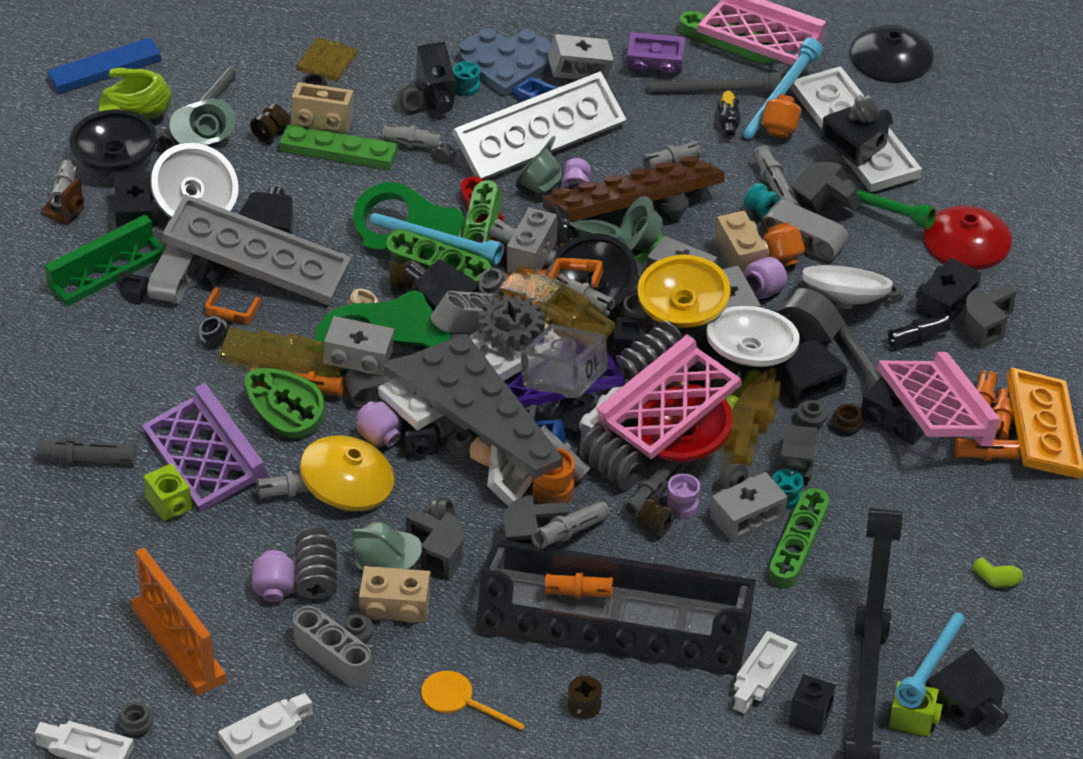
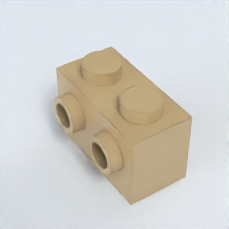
(322, 108)
(739, 240)
(394, 594)

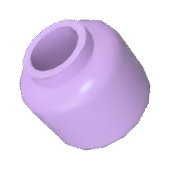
(766, 277)
(379, 424)
(273, 576)

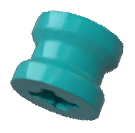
(466, 78)
(760, 199)
(791, 484)

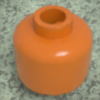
(781, 116)
(785, 243)

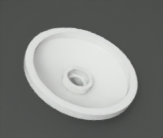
(193, 168)
(847, 284)
(753, 336)

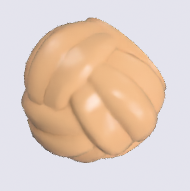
(480, 452)

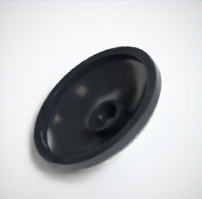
(892, 54)
(113, 140)
(618, 263)

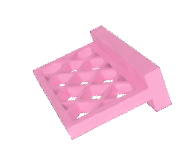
(761, 15)
(652, 384)
(951, 389)

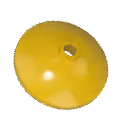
(684, 290)
(347, 473)

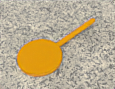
(452, 692)

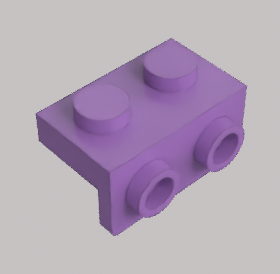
(655, 52)

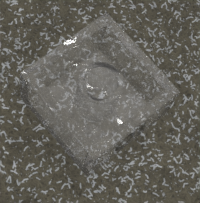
(564, 361)

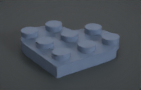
(506, 60)

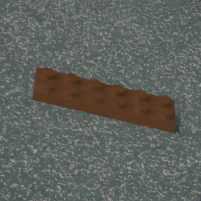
(621, 191)

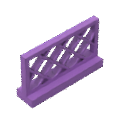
(230, 440)

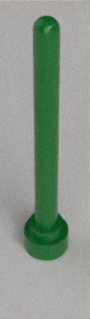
(922, 215)

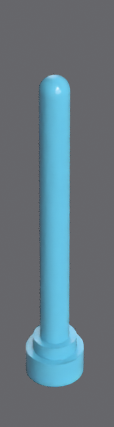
(809, 51)
(488, 250)
(912, 689)

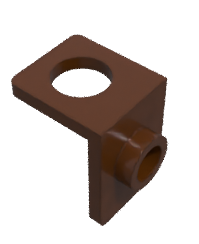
(72, 204)

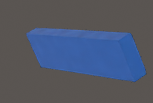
(98, 66)

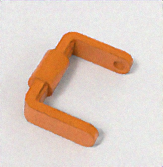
(578, 265)
(228, 314)

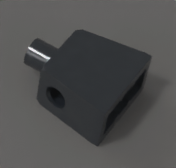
(439, 88)
(856, 139)
(270, 209)
(438, 281)
(811, 373)
(970, 692)

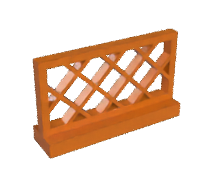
(175, 627)

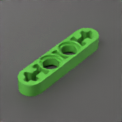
(688, 27)
(479, 207)
(442, 252)
(801, 538)

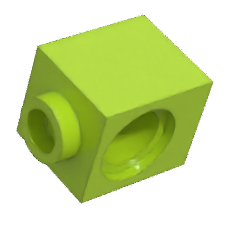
(167, 492)
(917, 719)

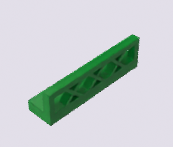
(99, 257)

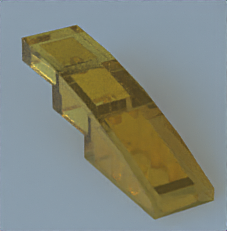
(275, 351)

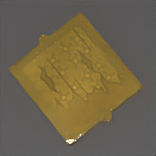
(327, 59)

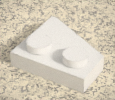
(506, 478)

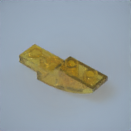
(558, 301)
(752, 415)

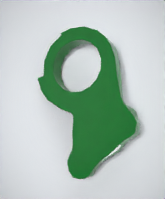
(419, 212)
(406, 315)

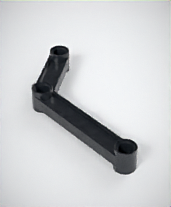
(873, 624)

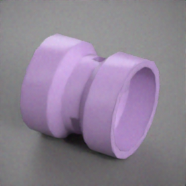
(575, 172)
(683, 495)

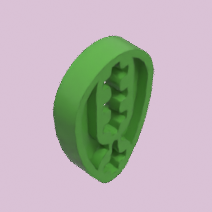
(279, 416)

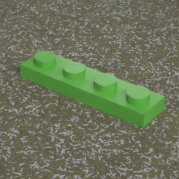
(338, 147)

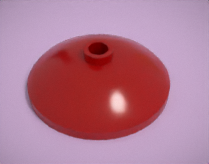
(968, 236)
(701, 438)

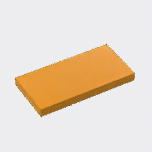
(1045, 423)

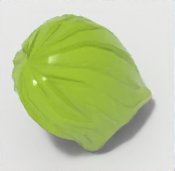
(137, 92)

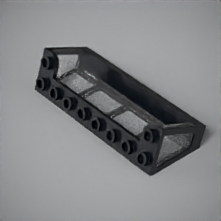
(652, 614)

